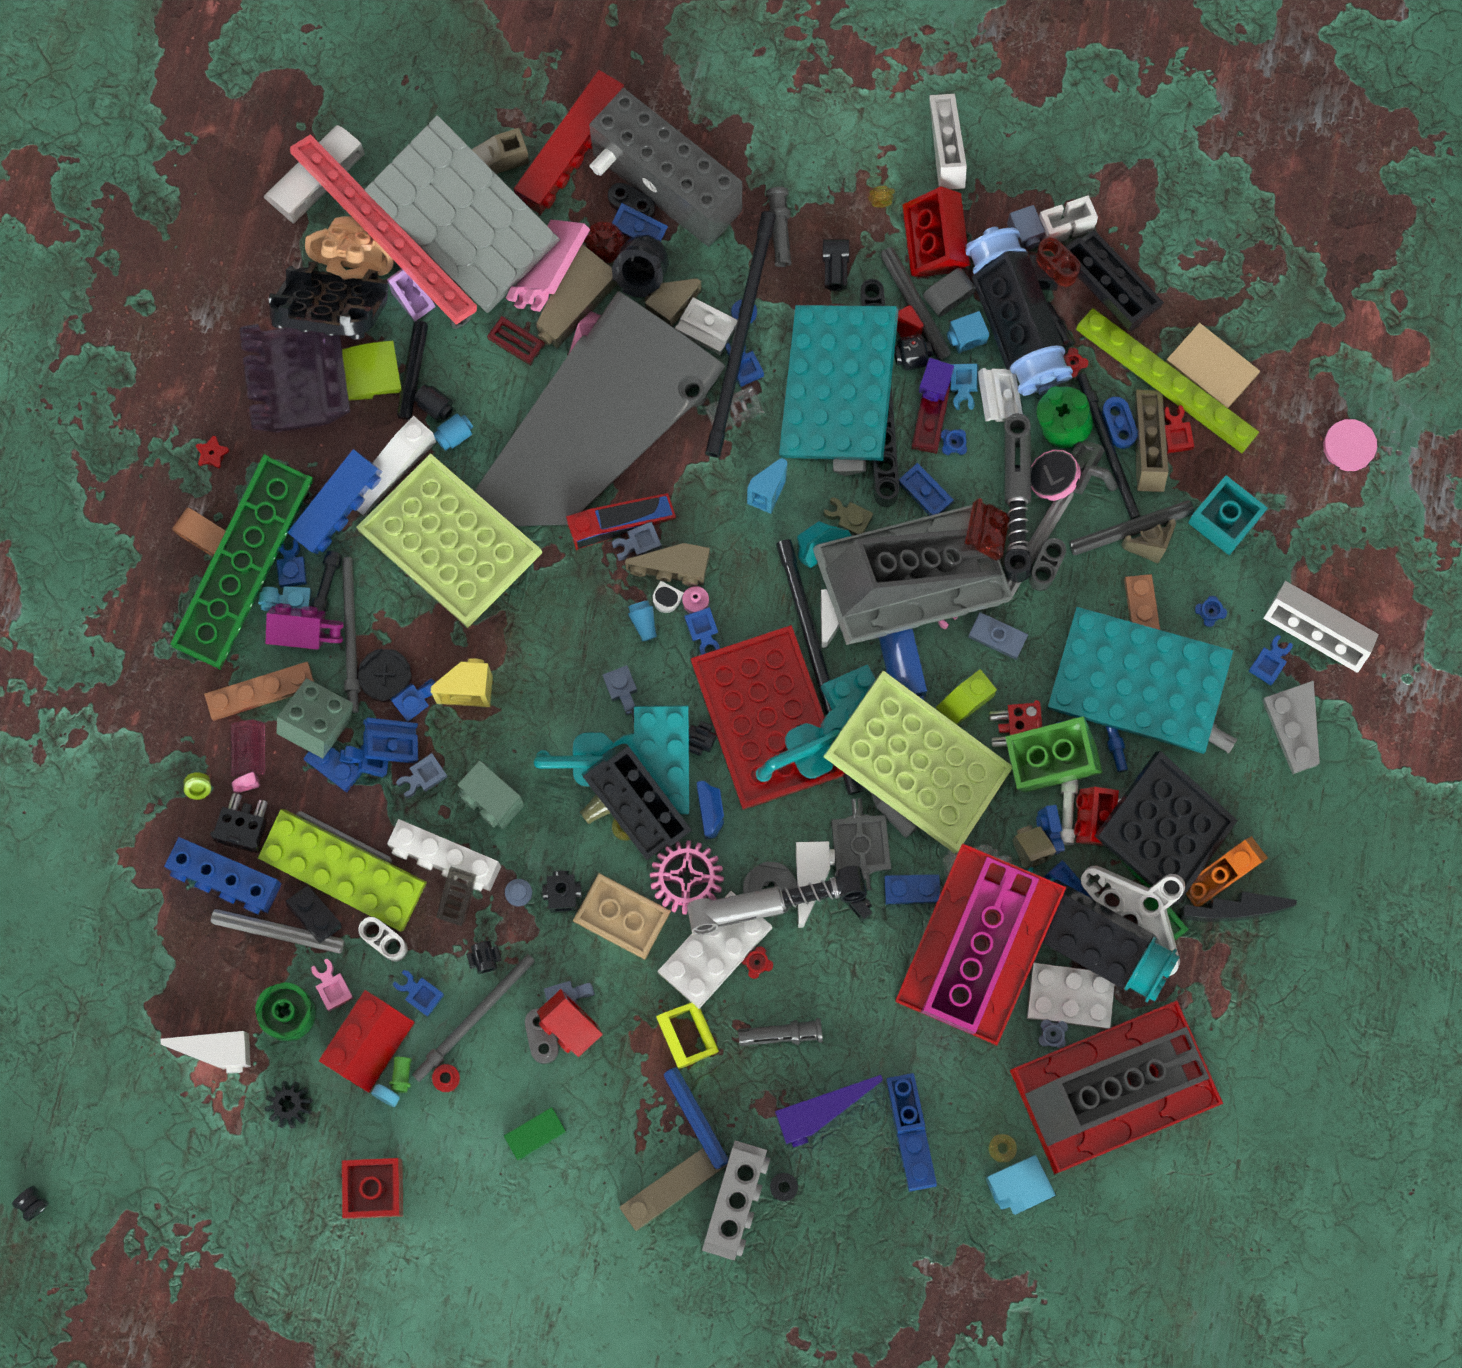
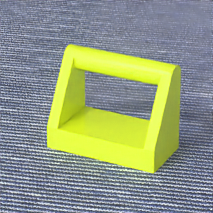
(673, 1042)

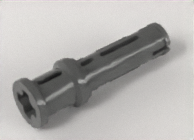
(778, 206)
(793, 1032)

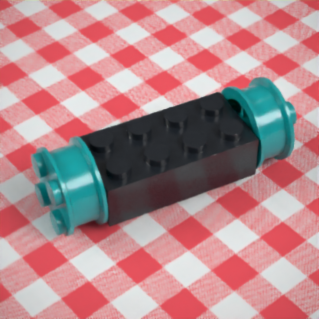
(1108, 944)

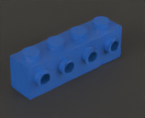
(335, 502)
(222, 875)

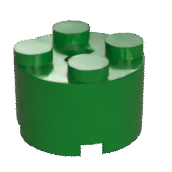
(1064, 416)
(285, 996)

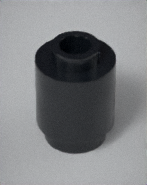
(434, 402)

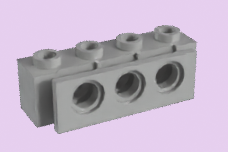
(740, 1156)

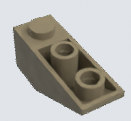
(503, 151)
(678, 562)

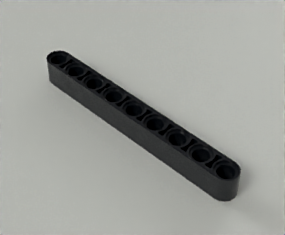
(881, 478)

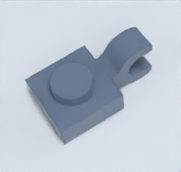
(621, 686)
(580, 992)

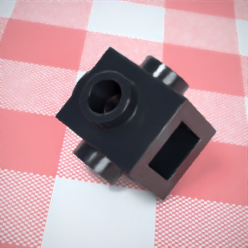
(562, 901)

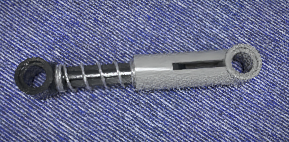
(709, 914)

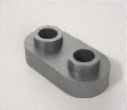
(538, 1037)

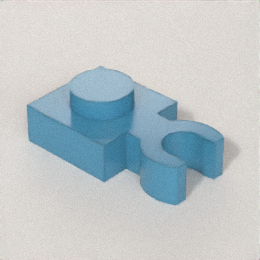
(964, 382)

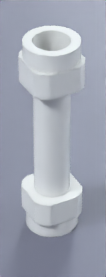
(1069, 790)

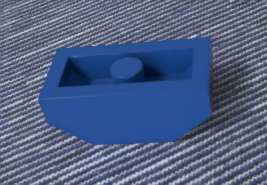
(711, 809)

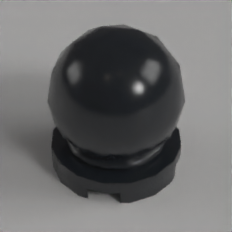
(640, 265)

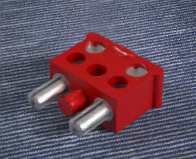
(1029, 719)

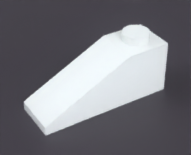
(812, 865)
(221, 1050)

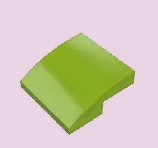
(371, 370)

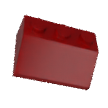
(935, 233)
(366, 1041)

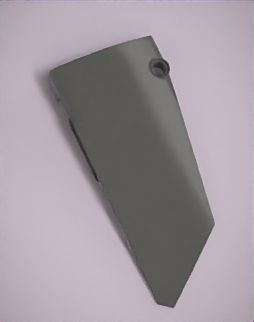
(598, 415)

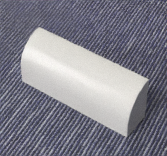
(299, 189)
(1321, 626)

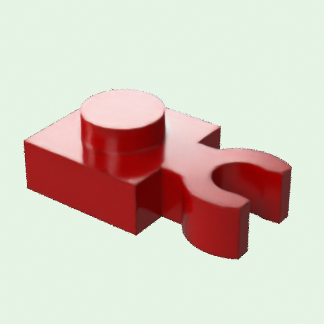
(1178, 434)

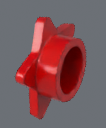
(216, 458)

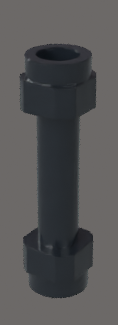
(331, 562)

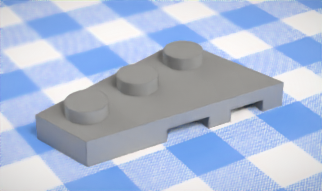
(1295, 725)

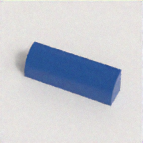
(903, 661)

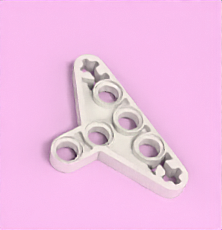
(1131, 902)

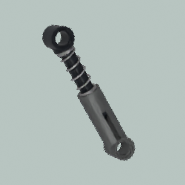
(1017, 495)

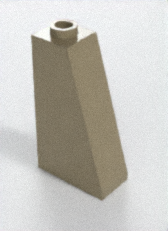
(579, 292)

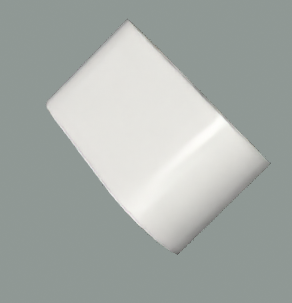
(383, 939)

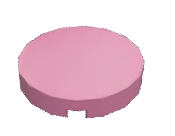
(1350, 445)

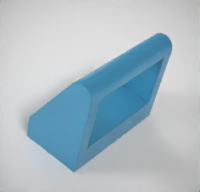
(767, 485)

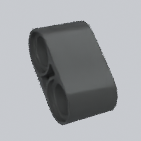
(949, 292)
(1047, 564)

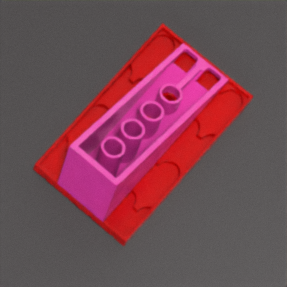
(980, 944)

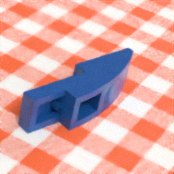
(911, 1132)

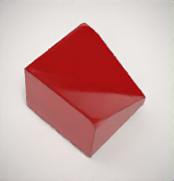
(909, 322)

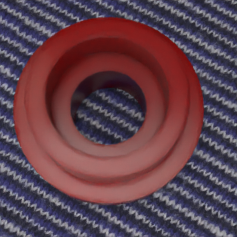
(452, 1084)

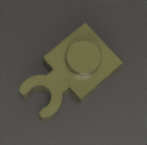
(851, 518)

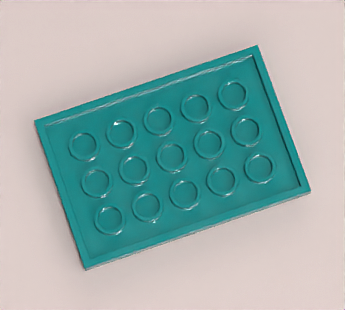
(839, 382)
(1140, 680)

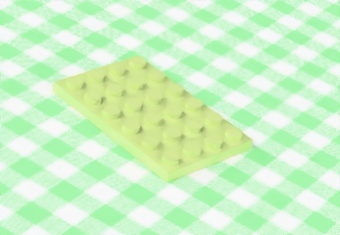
(449, 540)
(918, 762)

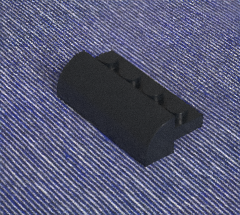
(1113, 281)
(636, 801)

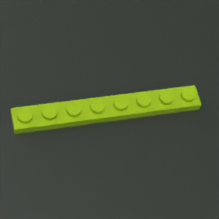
(1167, 380)

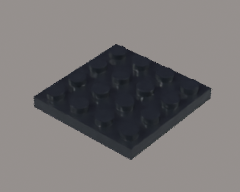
(1166, 825)

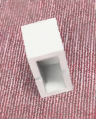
(1077, 220)

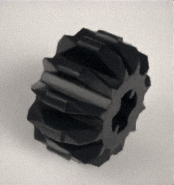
(280, 1110)

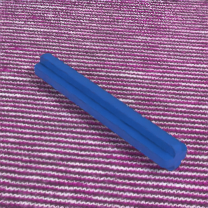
(696, 1118)

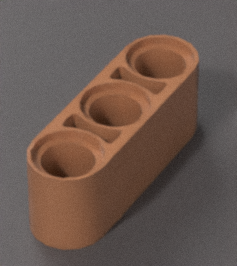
(199, 531)

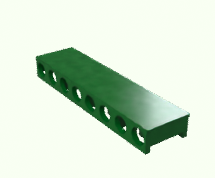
(241, 562)

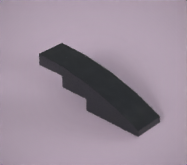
(1245, 907)

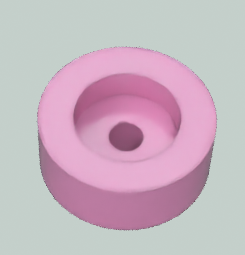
(693, 605)

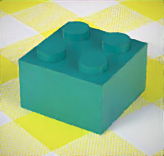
(1227, 515)

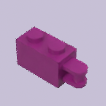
(300, 627)

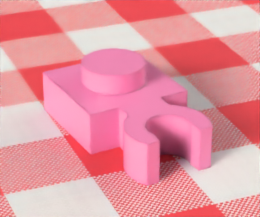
(333, 989)

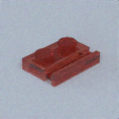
(987, 529)

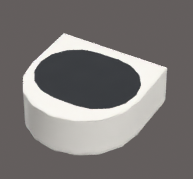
(666, 598)

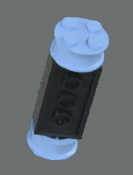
(1017, 311)

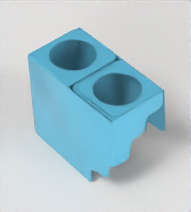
(1020, 1185)

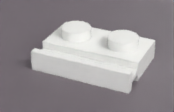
(706, 326)
(999, 394)

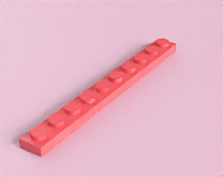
(383, 229)

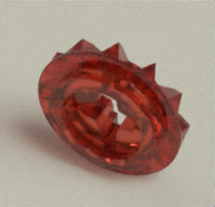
(605, 230)

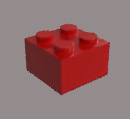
(372, 1188)

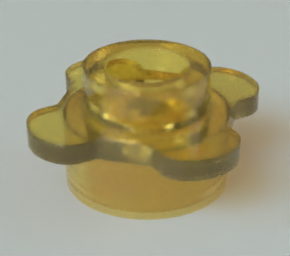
(881, 196)

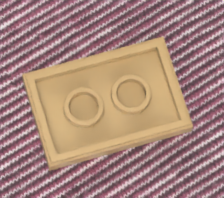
(1213, 365)
(621, 916)

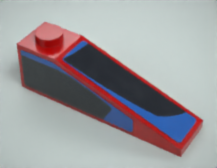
(616, 519)

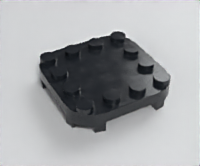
(327, 302)

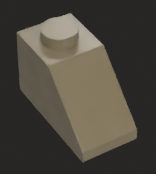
(672, 299)
(1033, 846)

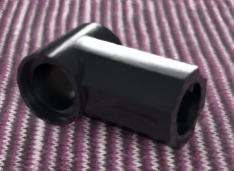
(836, 259)

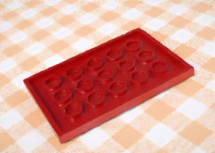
(754, 699)

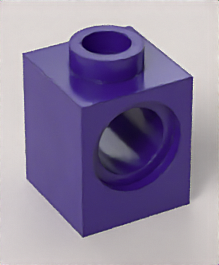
(936, 380)

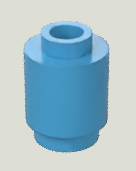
(453, 432)

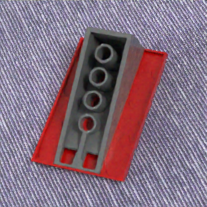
(1116, 1087)

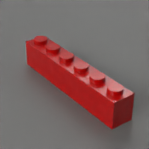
(566, 145)

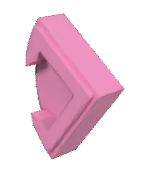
(245, 783)

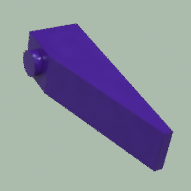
(810, 1116)

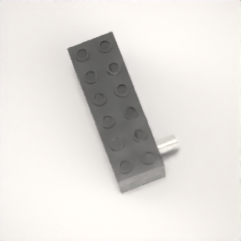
(665, 167)

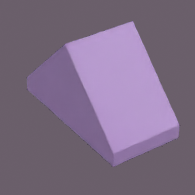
(410, 295)

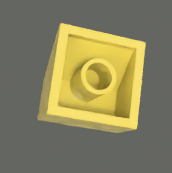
(465, 685)

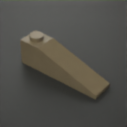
(1150, 442)
(668, 1189)

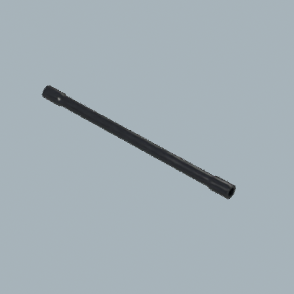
(717, 434)
(789, 562)

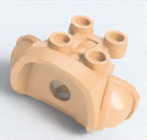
(347, 246)

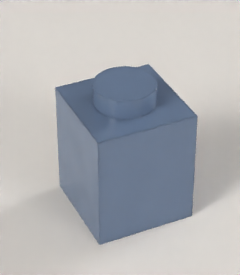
(1029, 226)

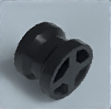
(30, 1203)

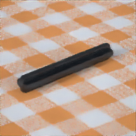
(412, 370)

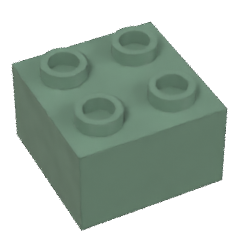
(314, 718)
(490, 795)

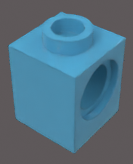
(968, 332)

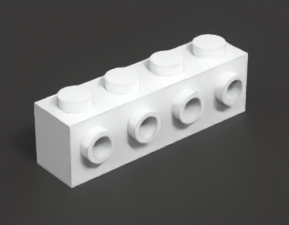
(442, 854)

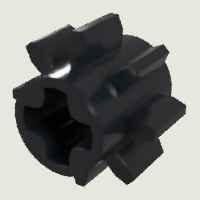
(701, 738)
(484, 957)

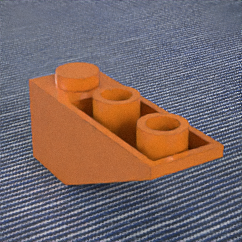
(1226, 871)

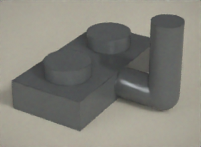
(1088, 456)

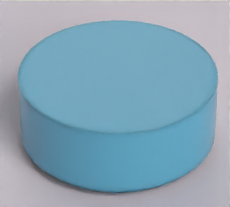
(385, 1095)

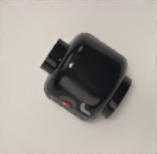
(912, 352)

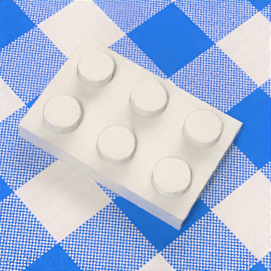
(1070, 996)

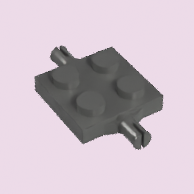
(861, 842)

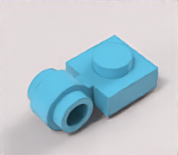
(294, 596)

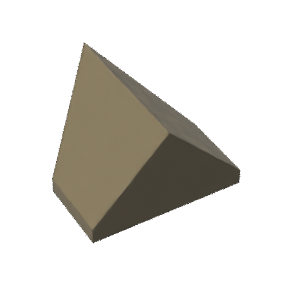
(1151, 543)

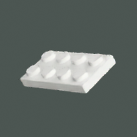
(709, 959)

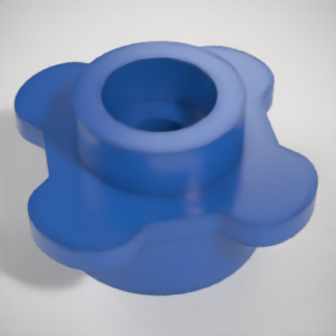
(957, 435)
(1218, 611)

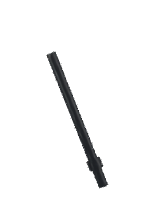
(1108, 446)

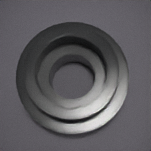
(774, 1187)

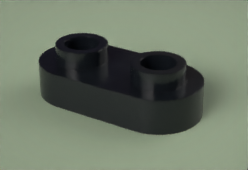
(632, 198)

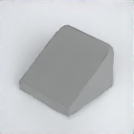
(849, 467)

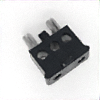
(240, 836)

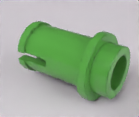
(401, 1075)

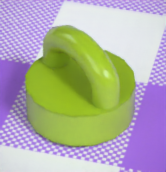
(197, 785)

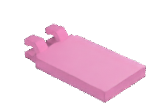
(550, 270)

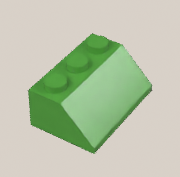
(1053, 755)

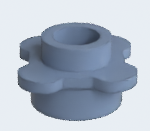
(1054, 1041)

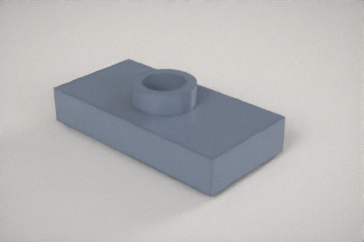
(998, 636)

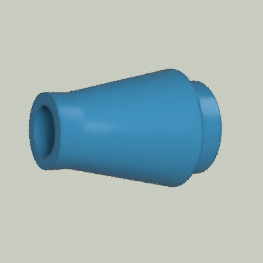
(643, 619)

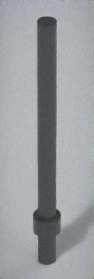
(352, 684)
(435, 1057)

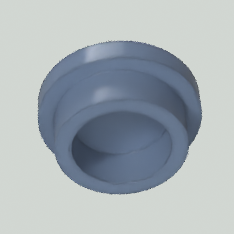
(518, 892)

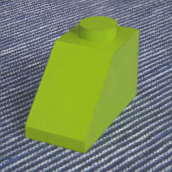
(967, 697)

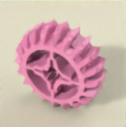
(673, 876)

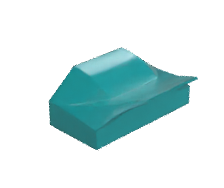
(815, 535)

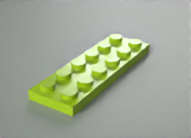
(342, 870)

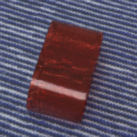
(1062, 259)

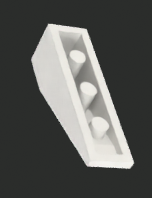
(947, 142)
(398, 458)

